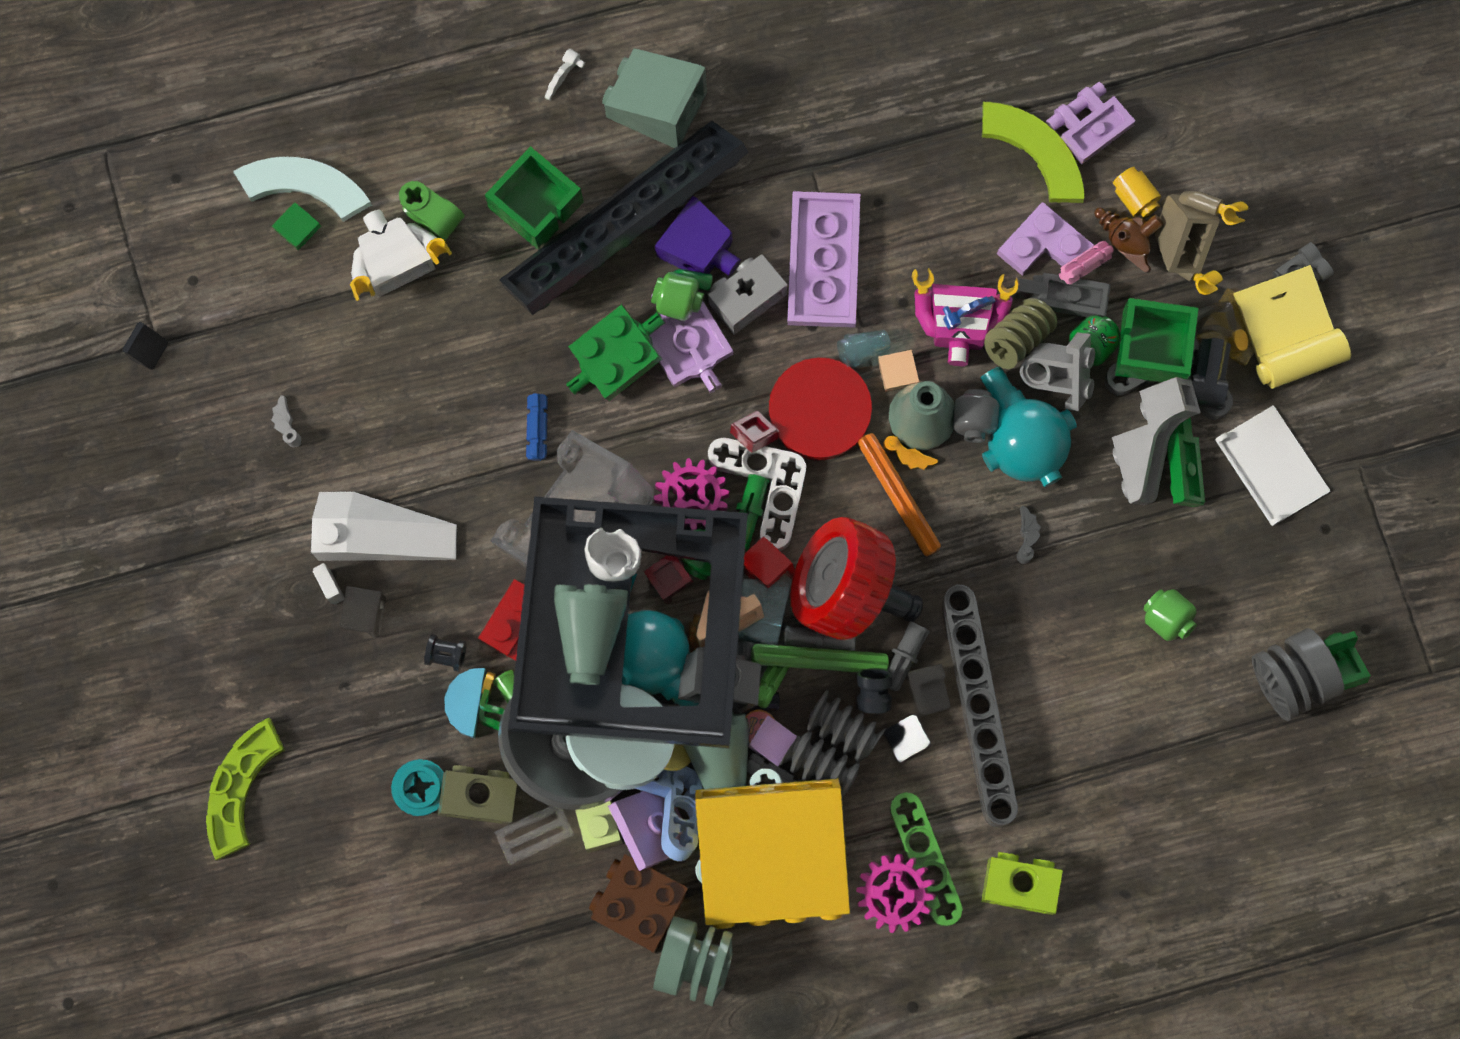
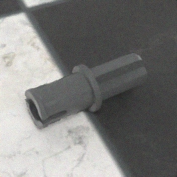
(906, 653)

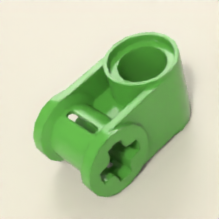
(433, 213)

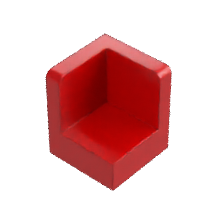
(766, 563)

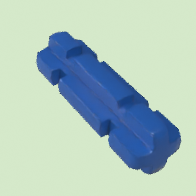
(536, 427)

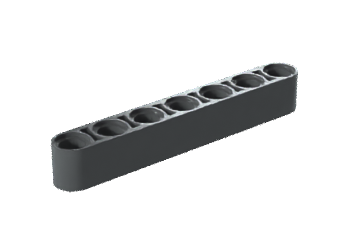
(974, 722)

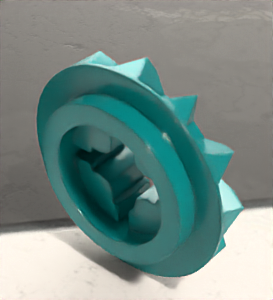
(405, 780)

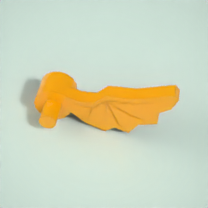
(909, 457)

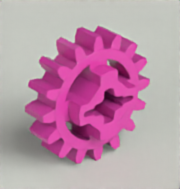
(700, 485)
(894, 909)

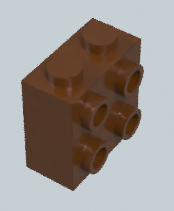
(638, 903)

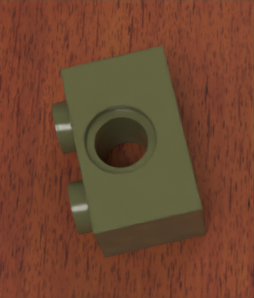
(457, 803)

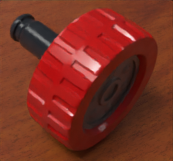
(848, 580)

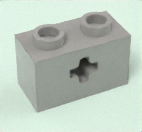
(740, 310)

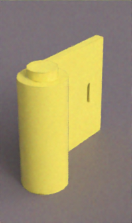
(1292, 331)

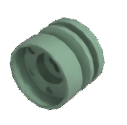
(693, 961)

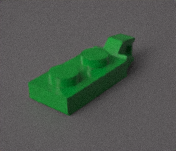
(1185, 466)

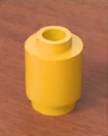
(1137, 192)

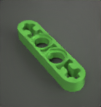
(930, 857)

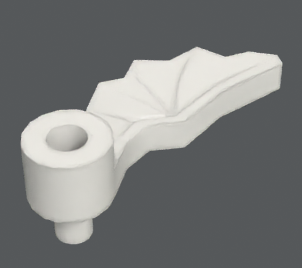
(571, 59)

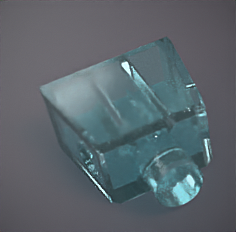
(774, 605)

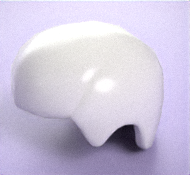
(612, 555)

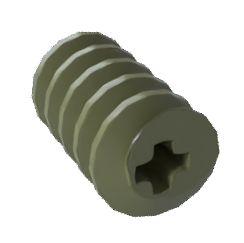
(1020, 332)

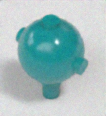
(1030, 434)
(655, 654)

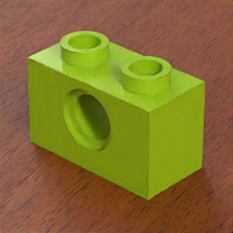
(1000, 889)

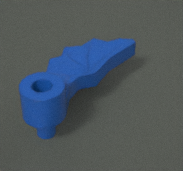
(953, 320)

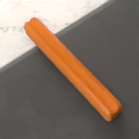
(899, 494)

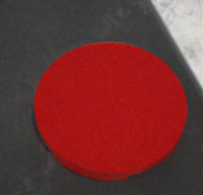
(820, 408)

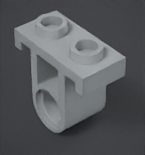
(1064, 371)

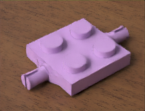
(691, 348)

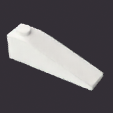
(365, 528)

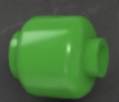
(677, 296)
(1170, 615)

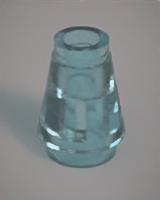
(861, 347)

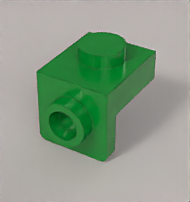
(1347, 659)

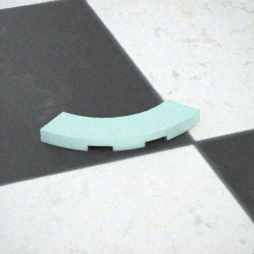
(304, 176)

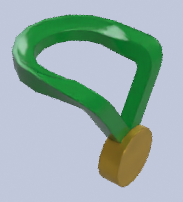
(486, 691)

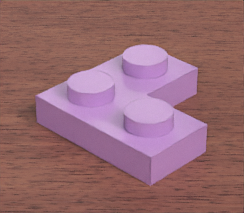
(1039, 234)

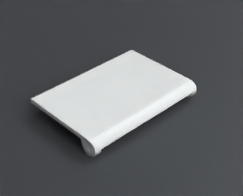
(1272, 465)

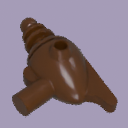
(1130, 235)

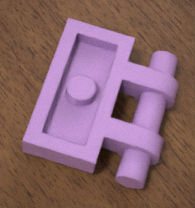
(1097, 129)

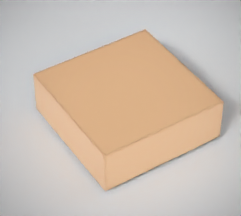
(898, 370)

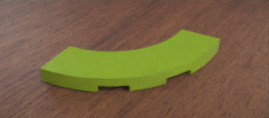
(1041, 143)
(231, 786)

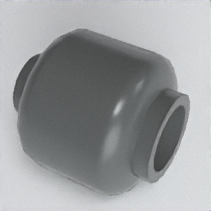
(976, 415)

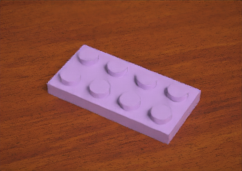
(824, 259)

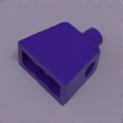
(697, 241)

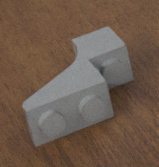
(1144, 449)

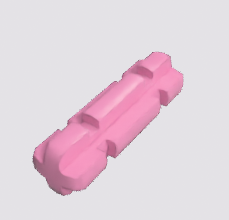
(1086, 262)

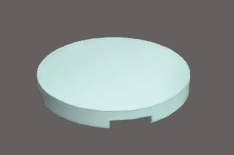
(621, 762)

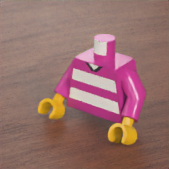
(973, 326)

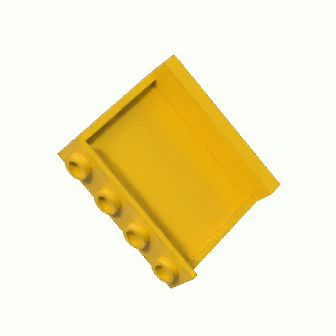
(772, 853)

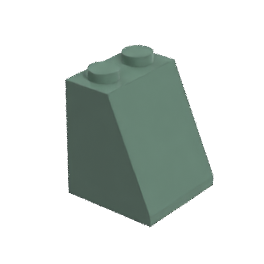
(656, 95)

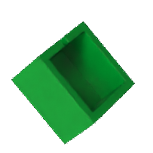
(534, 198)
(1156, 340)

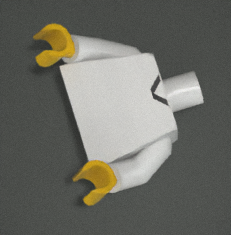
(392, 255)

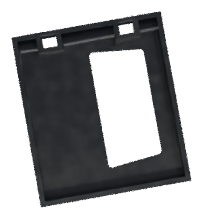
(542, 688)

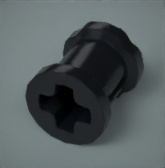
(433, 655)

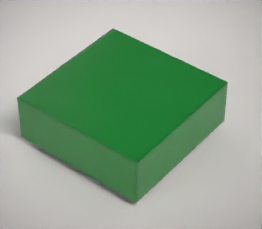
(296, 226)

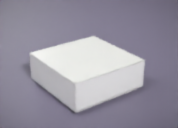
(328, 584)

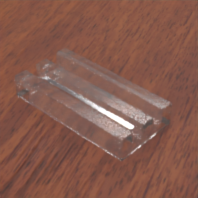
(506, 846)

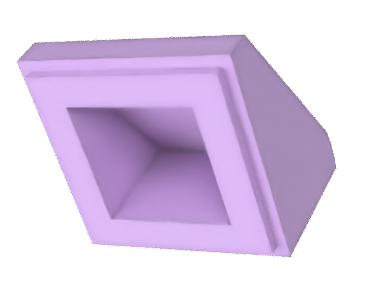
(772, 741)

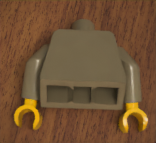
(1188, 234)

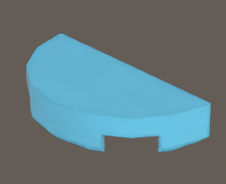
(463, 700)

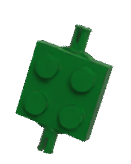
(615, 352)

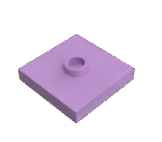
(641, 824)

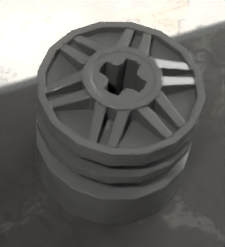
(1298, 673)

